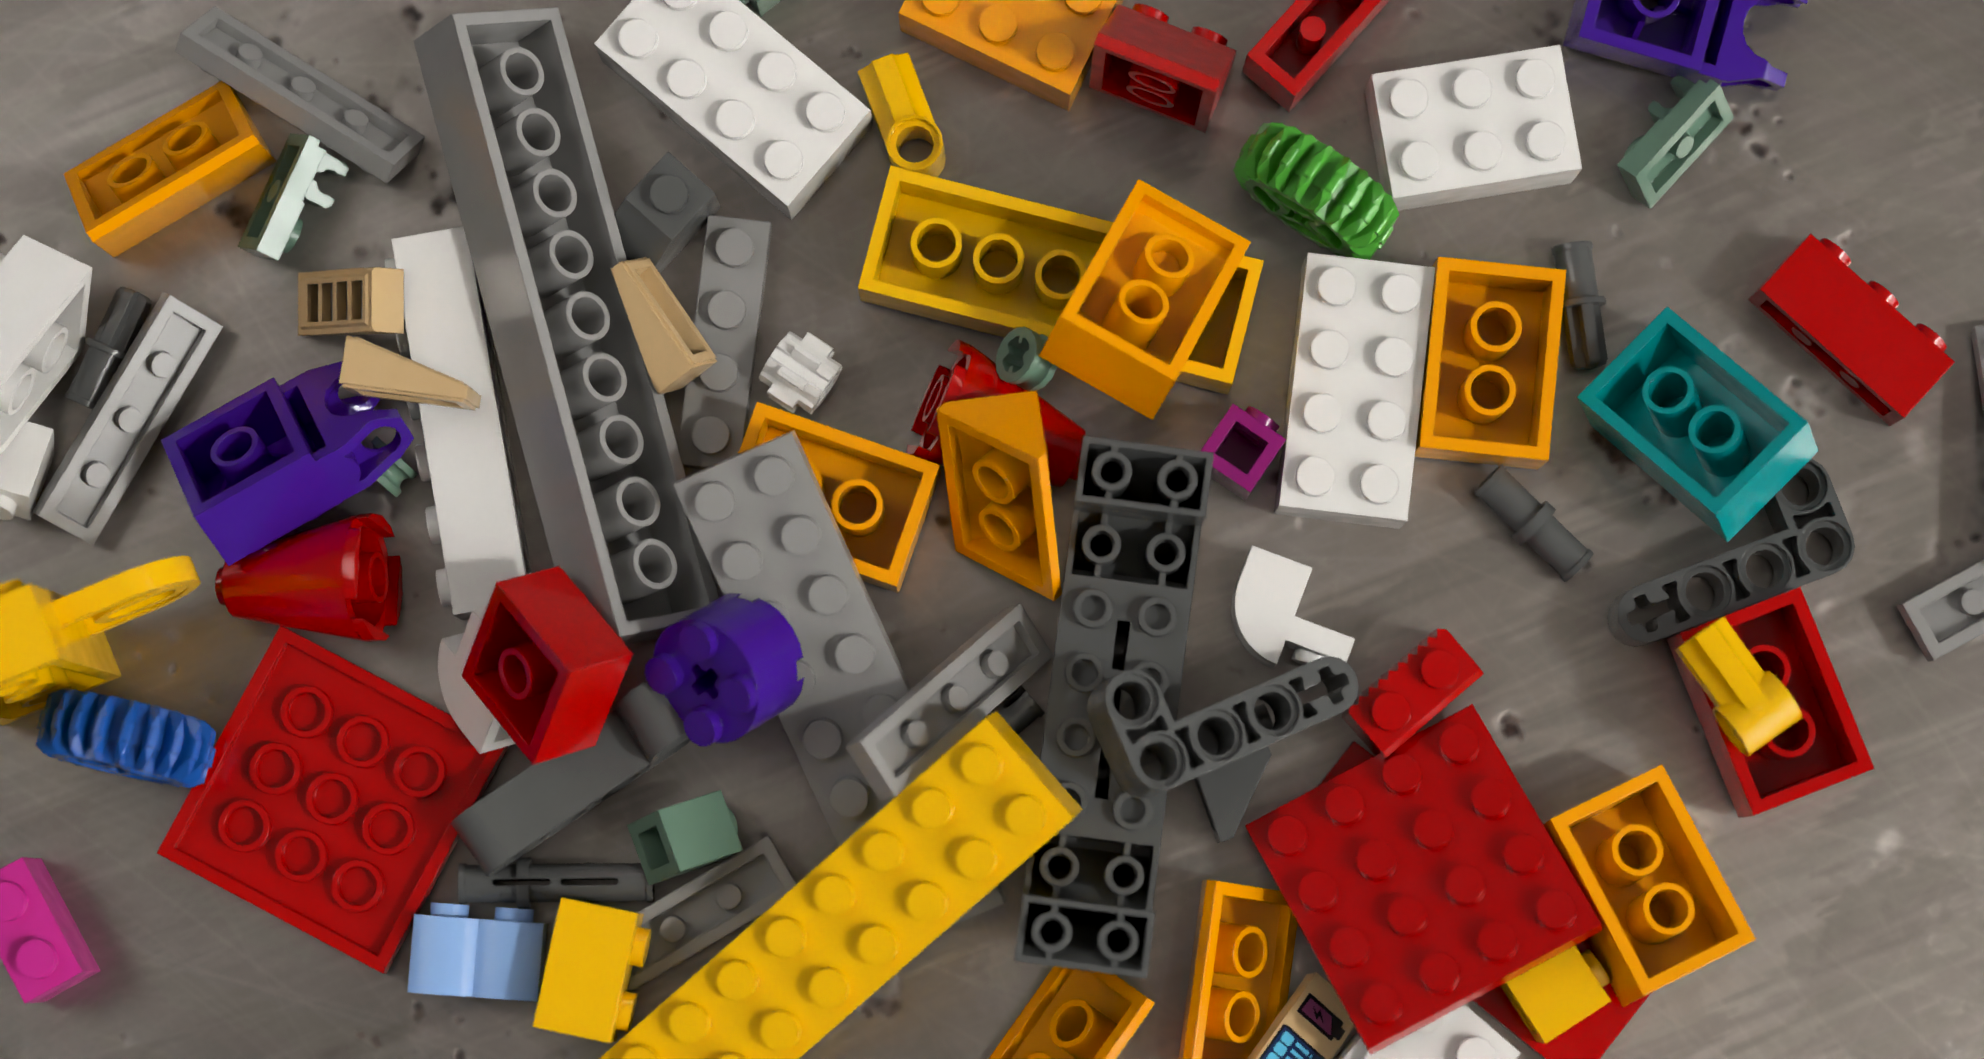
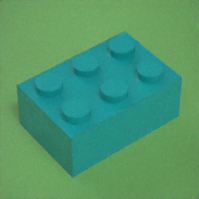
(1698, 424)

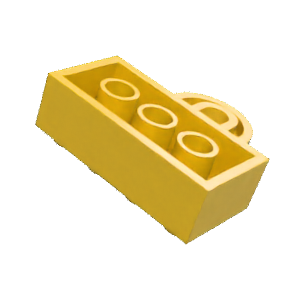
(61, 640)

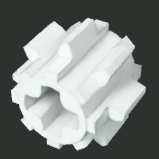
(800, 372)

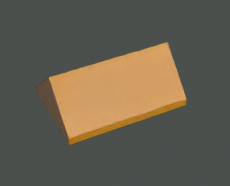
(167, 169)
(1001, 487)
(1236, 970)
(1075, 1018)

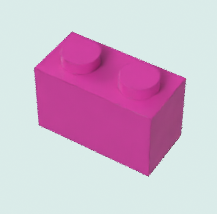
(39, 934)

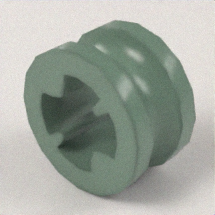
(1020, 361)
(396, 473)

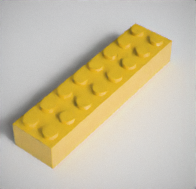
(865, 907)

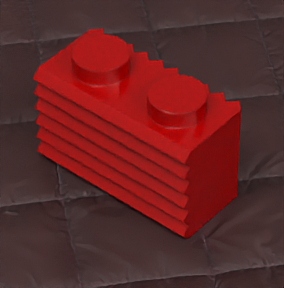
(1411, 692)

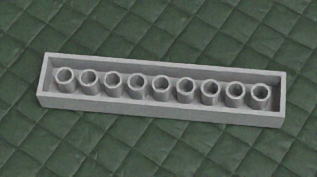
(564, 343)

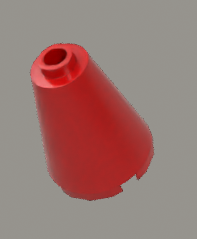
(976, 377)
(320, 581)

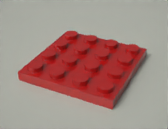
(331, 800)
(1423, 879)

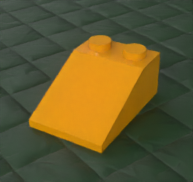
(1145, 299)

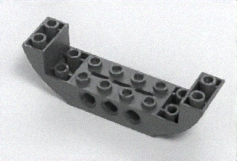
(1119, 612)

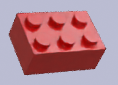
(1813, 751)

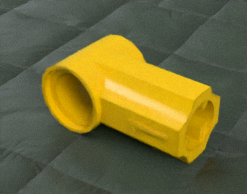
(902, 111)
(1747, 701)

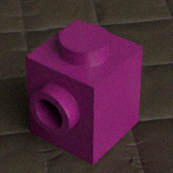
(1243, 449)

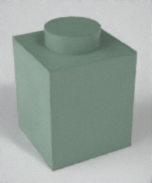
(685, 837)

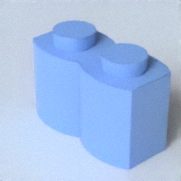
(477, 955)

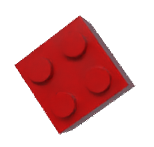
(546, 664)

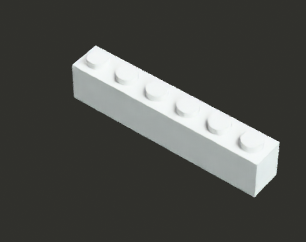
(463, 450)

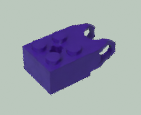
(1676, 38)
(279, 458)

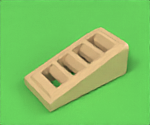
(380, 302)
(663, 330)
(386, 375)

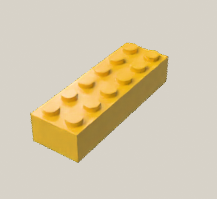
(1012, 265)

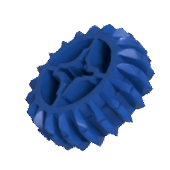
(126, 738)

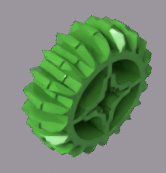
(1316, 191)

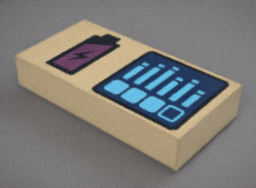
(1308, 1025)

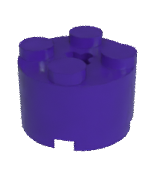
(727, 668)

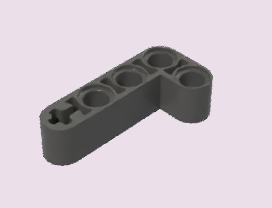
(1728, 573)
(1230, 719)
(560, 790)

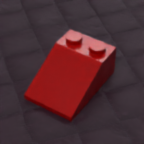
(1161, 65)

